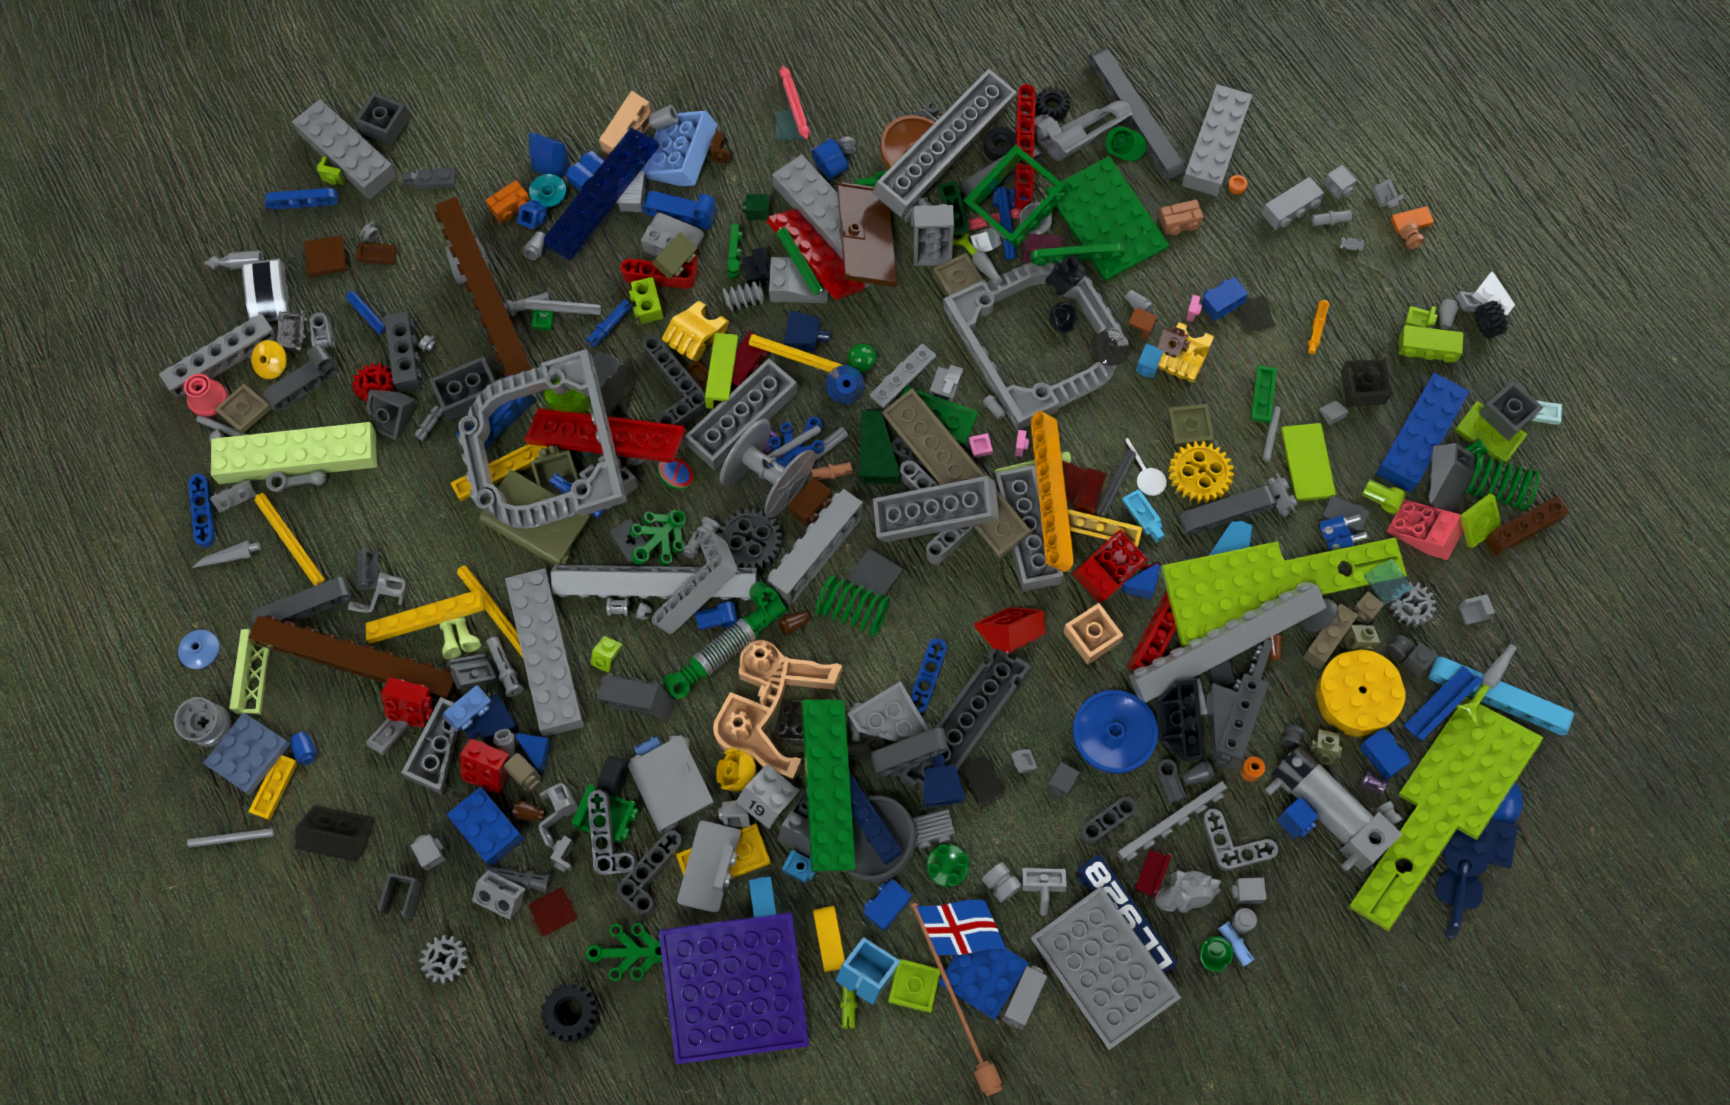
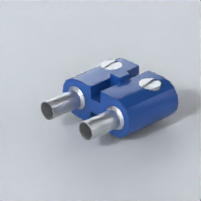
(1338, 534)

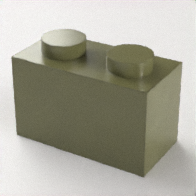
(675, 255)

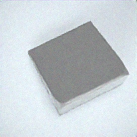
(1334, 412)

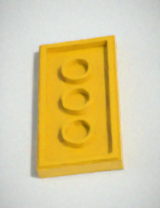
(750, 850)

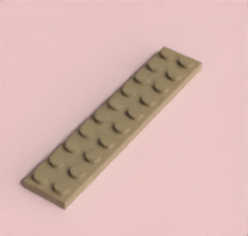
(951, 464)

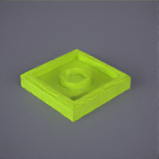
(1480, 520)
(914, 986)

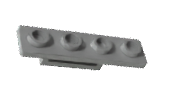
(902, 375)

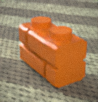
(507, 201)

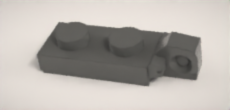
(431, 178)

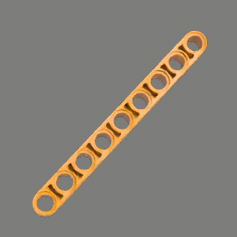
(1051, 492)

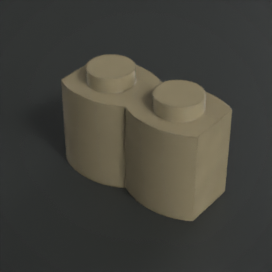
(523, 773)

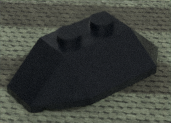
(1180, 719)

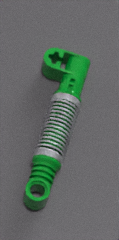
(729, 643)

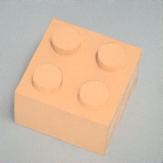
(1093, 633)

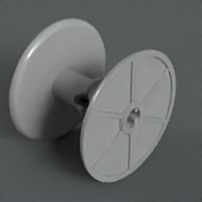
(748, 455)

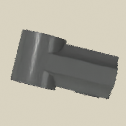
(1170, 783)

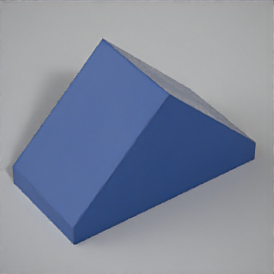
(1143, 583)
(536, 748)

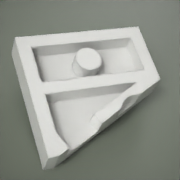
(1493, 290)

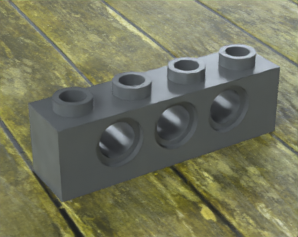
(395, 326)

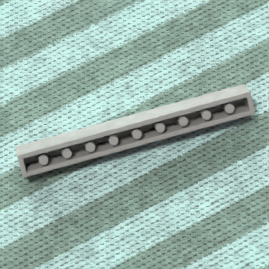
(640, 581)
(1228, 641)

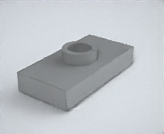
(387, 735)

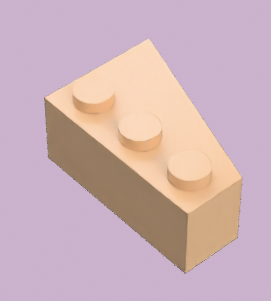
(633, 113)

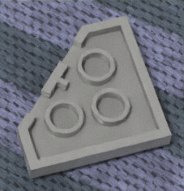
(888, 715)

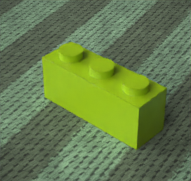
(1430, 343)

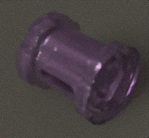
(1373, 783)

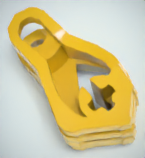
(692, 332)
(1189, 363)

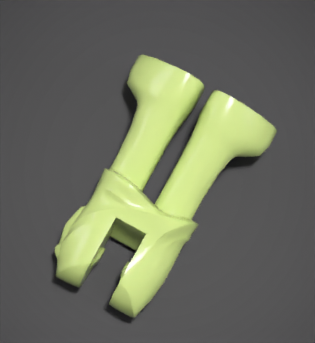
(467, 641)

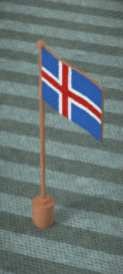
(961, 930)

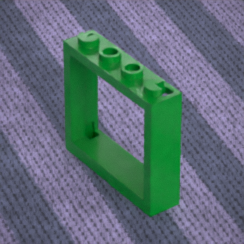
(992, 180)

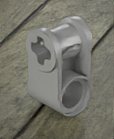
(321, 334)

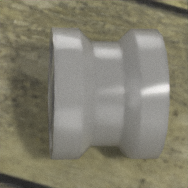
(708, 524)

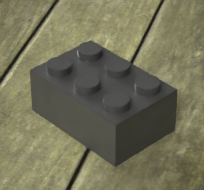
(460, 386)

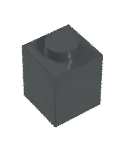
(1419, 659)
(1062, 780)

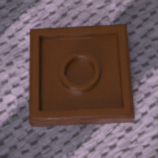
(325, 256)

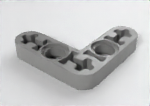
(1228, 849)

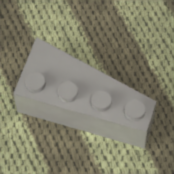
(433, 752)

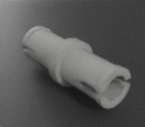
(1331, 218)

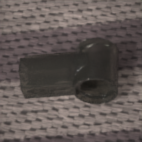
(861, 749)

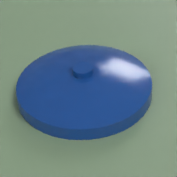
(1115, 732)

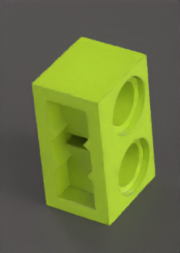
(647, 300)

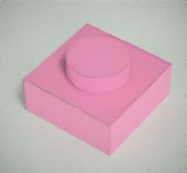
(1194, 308)
(1022, 443)
(980, 445)

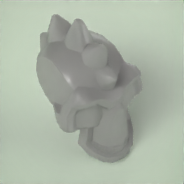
(1187, 891)

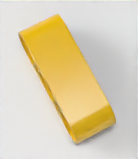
(829, 938)

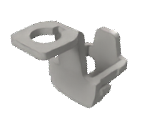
(383, 587)
(563, 807)

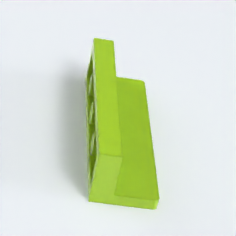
(721, 368)

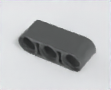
(1103, 829)

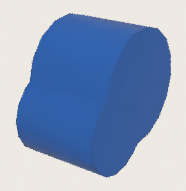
(830, 159)

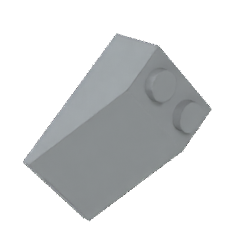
(788, 284)

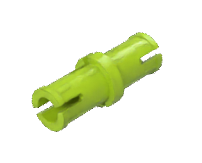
(848, 1008)

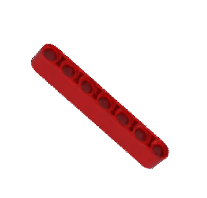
(1024, 138)

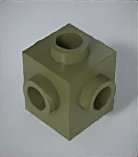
(1361, 637)
(1326, 747)

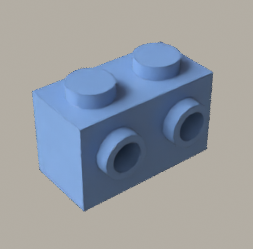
(467, 708)

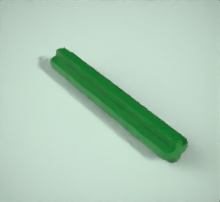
(799, 261)

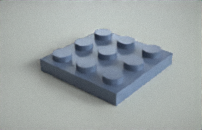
(246, 753)

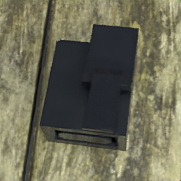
(756, 267)

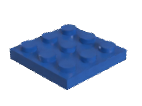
(985, 978)

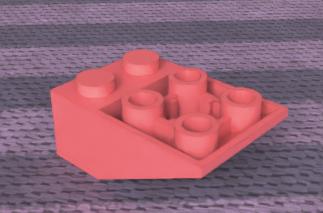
(1427, 528)

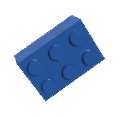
(485, 826)

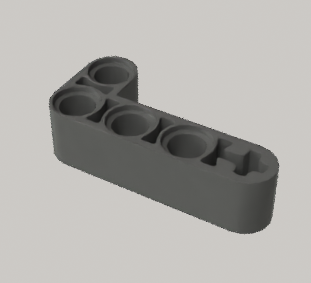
(302, 380)
(892, 759)
(607, 832)
(654, 869)

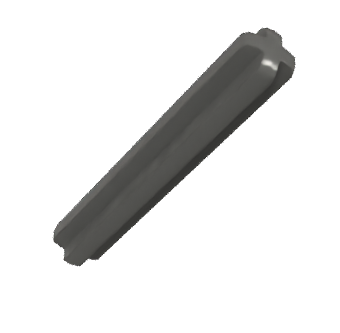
(1115, 483)

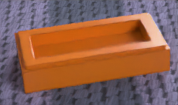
(1420, 216)

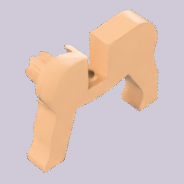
(743, 721)

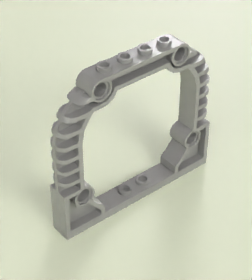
(1022, 403)
(603, 486)

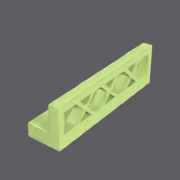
(242, 676)

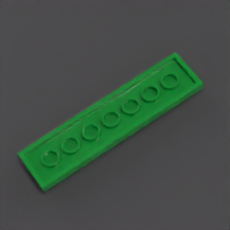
(827, 786)

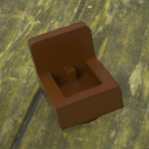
(718, 153)

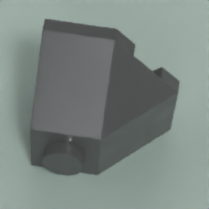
(390, 411)

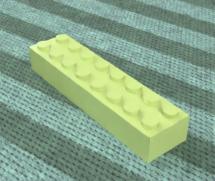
(294, 452)

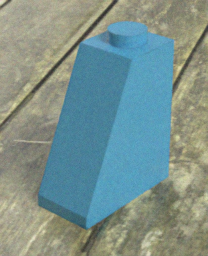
(1235, 537)
(762, 896)

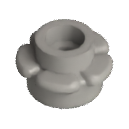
(427, 343)

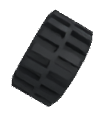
(557, 1000)

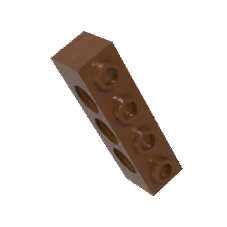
(1526, 526)

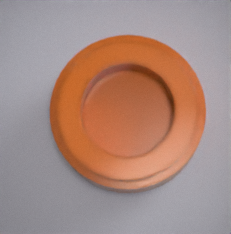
(1237, 184)

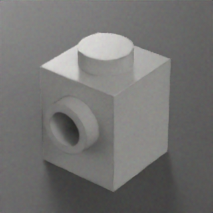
(428, 851)

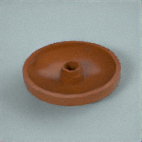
(901, 136)

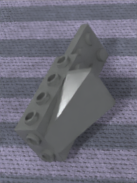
(1235, 711)

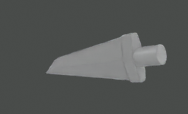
(235, 552)

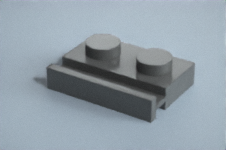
(471, 671)

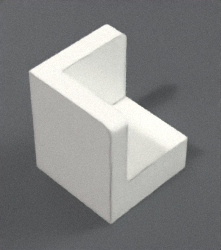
(986, 240)

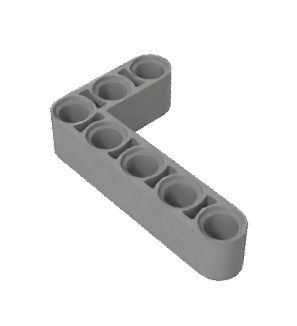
(939, 542)
(701, 587)

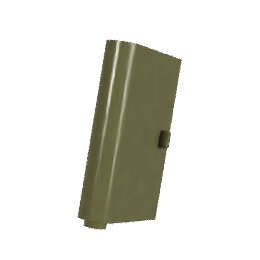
(546, 541)

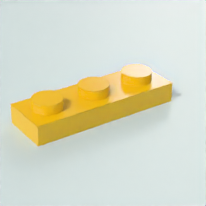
(273, 788)

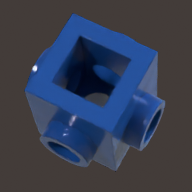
(532, 214)

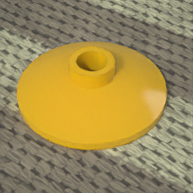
(275, 361)

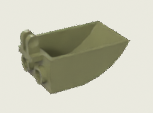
(552, 462)

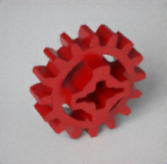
(369, 378)

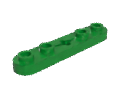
(1082, 253)

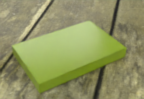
(1475, 426)

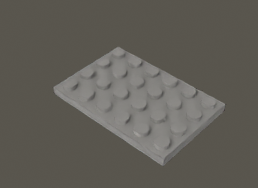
(1105, 968)

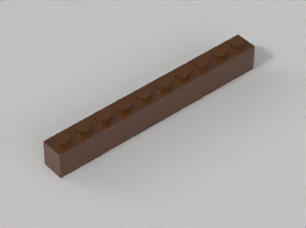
(482, 286)
(348, 656)

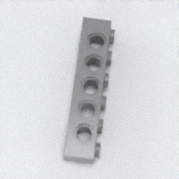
(228, 354)

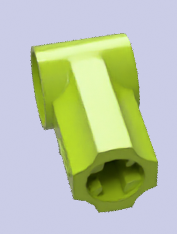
(1389, 498)

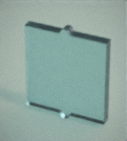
(786, 126)
(1388, 582)

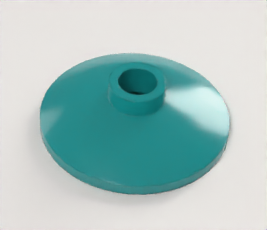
(547, 184)

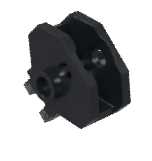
(1066, 274)

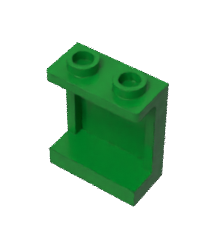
(622, 814)

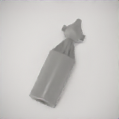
(235, 259)

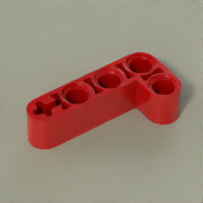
(636, 270)

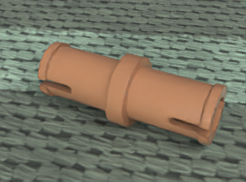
(832, 471)

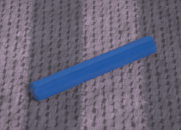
(1005, 219)

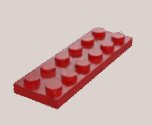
(818, 254)

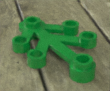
(660, 535)
(632, 953)

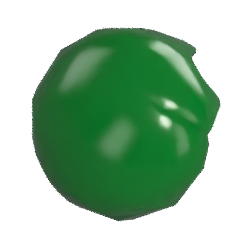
(862, 357)
(1216, 953)

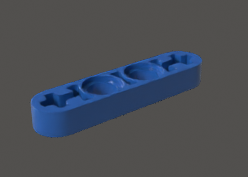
(301, 198)
(198, 511)
(927, 676)

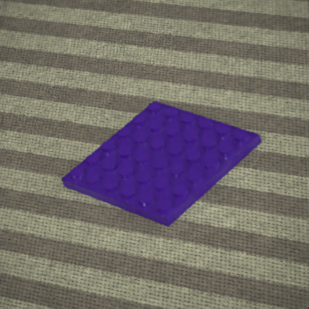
(733, 987)

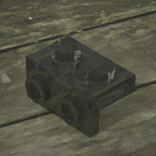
(290, 330)

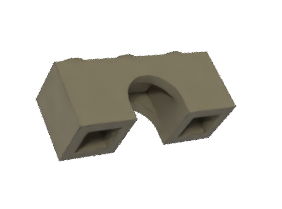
(1330, 637)

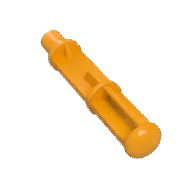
(1318, 325)

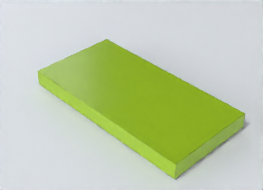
(1308, 462)

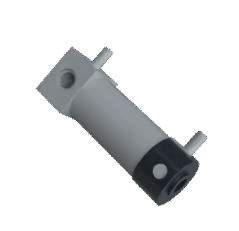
(1362, 834)

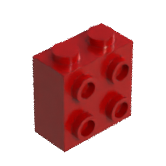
(407, 702)
(484, 766)

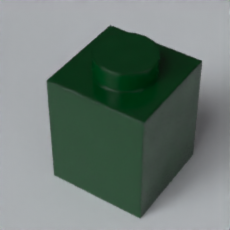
(757, 206)

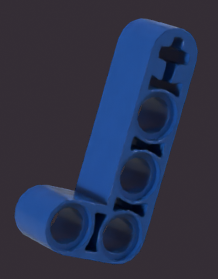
(698, 214)

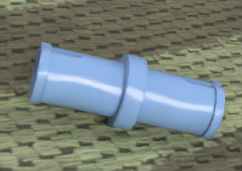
(1237, 943)

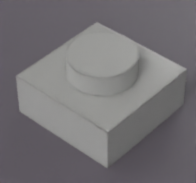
(1467, 301)
(1024, 761)

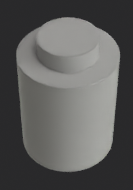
(663, 118)
(1243, 921)

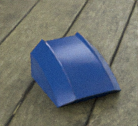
(548, 155)

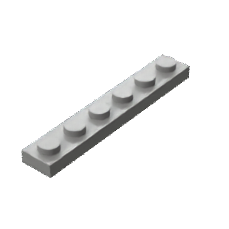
(1165, 827)

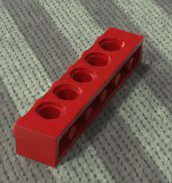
(1155, 636)

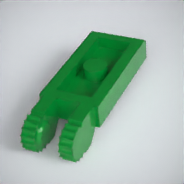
(734, 252)

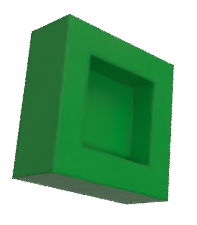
(542, 320)

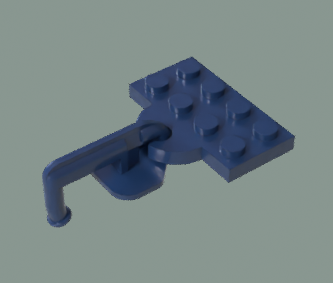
(1460, 885)

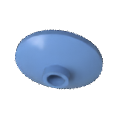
(204, 655)

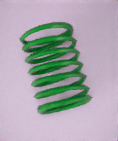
(1529, 474)
(827, 604)

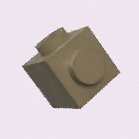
(1367, 608)

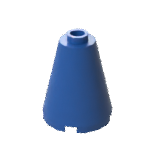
(837, 391)

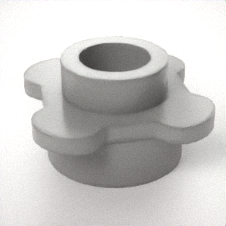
(846, 145)
(370, 232)

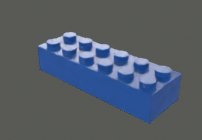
(1421, 431)

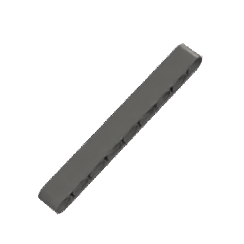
(1141, 120)

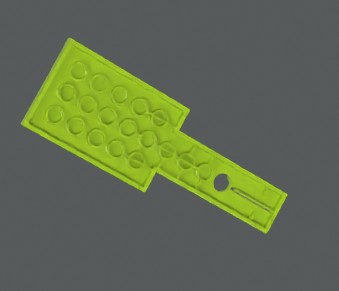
(1228, 584)
(1454, 788)

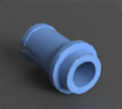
(647, 746)

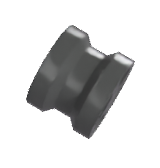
(1400, 647)
(1292, 736)

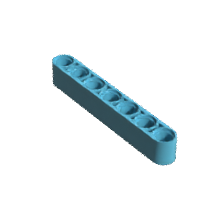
(1510, 699)

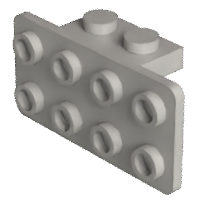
(709, 867)

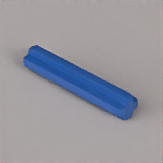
(366, 312)

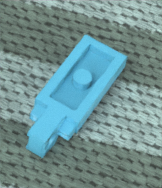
(1144, 514)

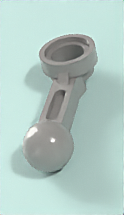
(316, 477)

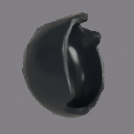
(1062, 317)

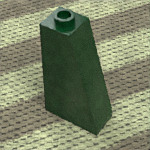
(876, 454)

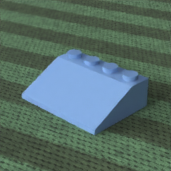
(681, 149)

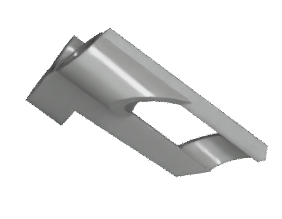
(1070, 138)

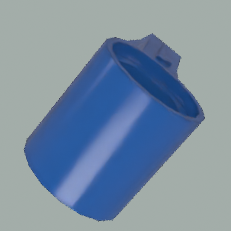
(723, 616)

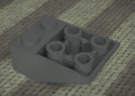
(1450, 475)
(795, 828)

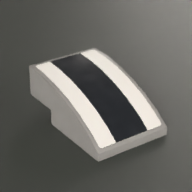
(265, 288)

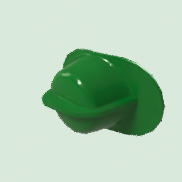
(1125, 143)

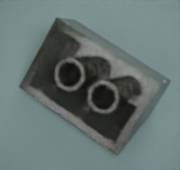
(333, 833)

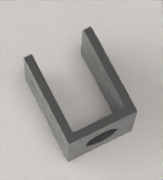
(389, 889)

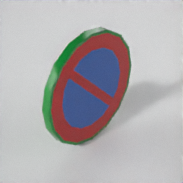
(677, 474)

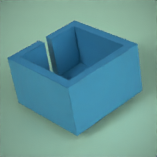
(867, 970)

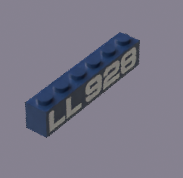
(1097, 874)

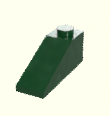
(950, 195)

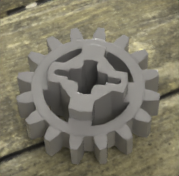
(1411, 614)
(448, 967)

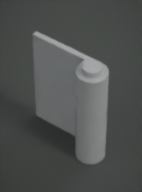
(670, 783)

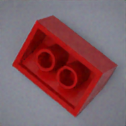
(1012, 628)

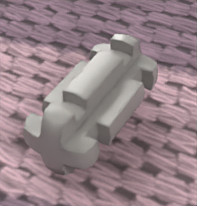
(1352, 244)

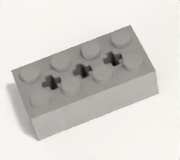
(932, 234)

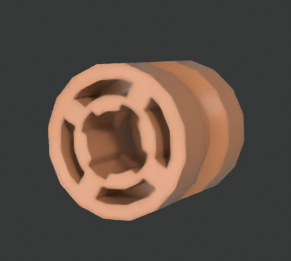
(1412, 236)

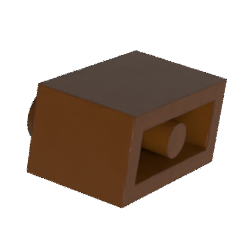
(810, 502)

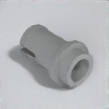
(994, 406)
(693, 545)

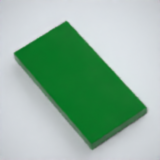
(954, 417)

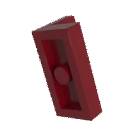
(1152, 873)

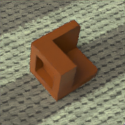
(1144, 321)

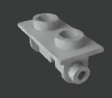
(230, 497)
(1286, 502)

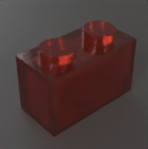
(1090, 491)

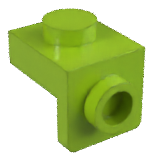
(329, 173)
(1421, 317)
(604, 653)

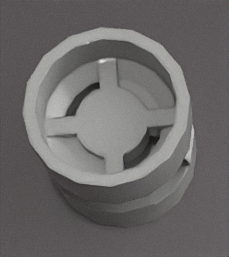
(1002, 883)

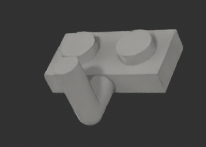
(1044, 881)

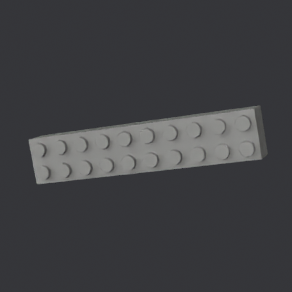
(944, 143)

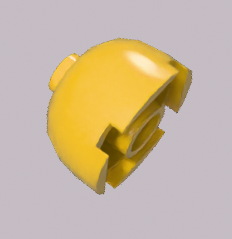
(735, 770)

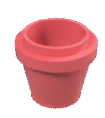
(204, 394)

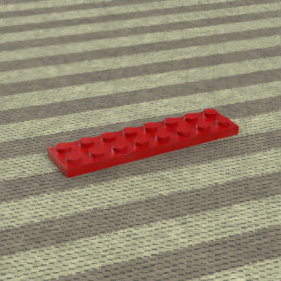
(630, 437)

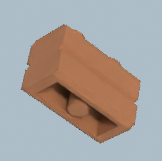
(1180, 217)

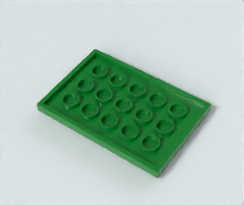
(1107, 211)

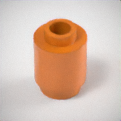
(1248, 773)

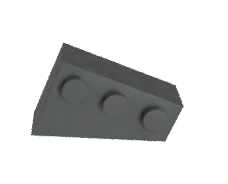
(636, 696)

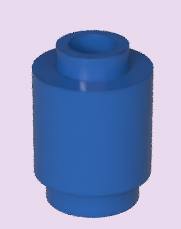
(303, 748)

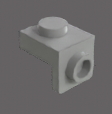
(1386, 194)
(561, 851)

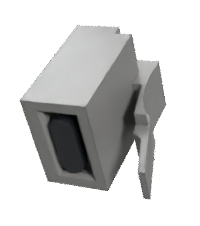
(946, 382)

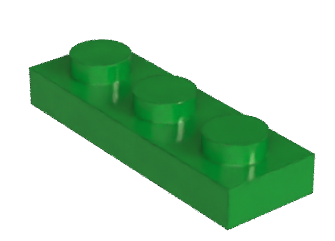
(1263, 394)

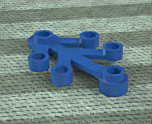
(799, 449)

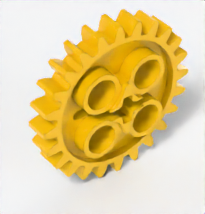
(1210, 459)

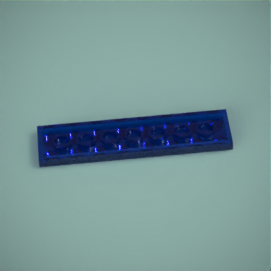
(600, 193)

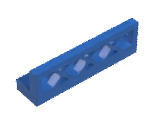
(1442, 703)

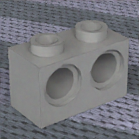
(498, 894)

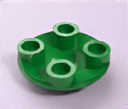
(947, 865)

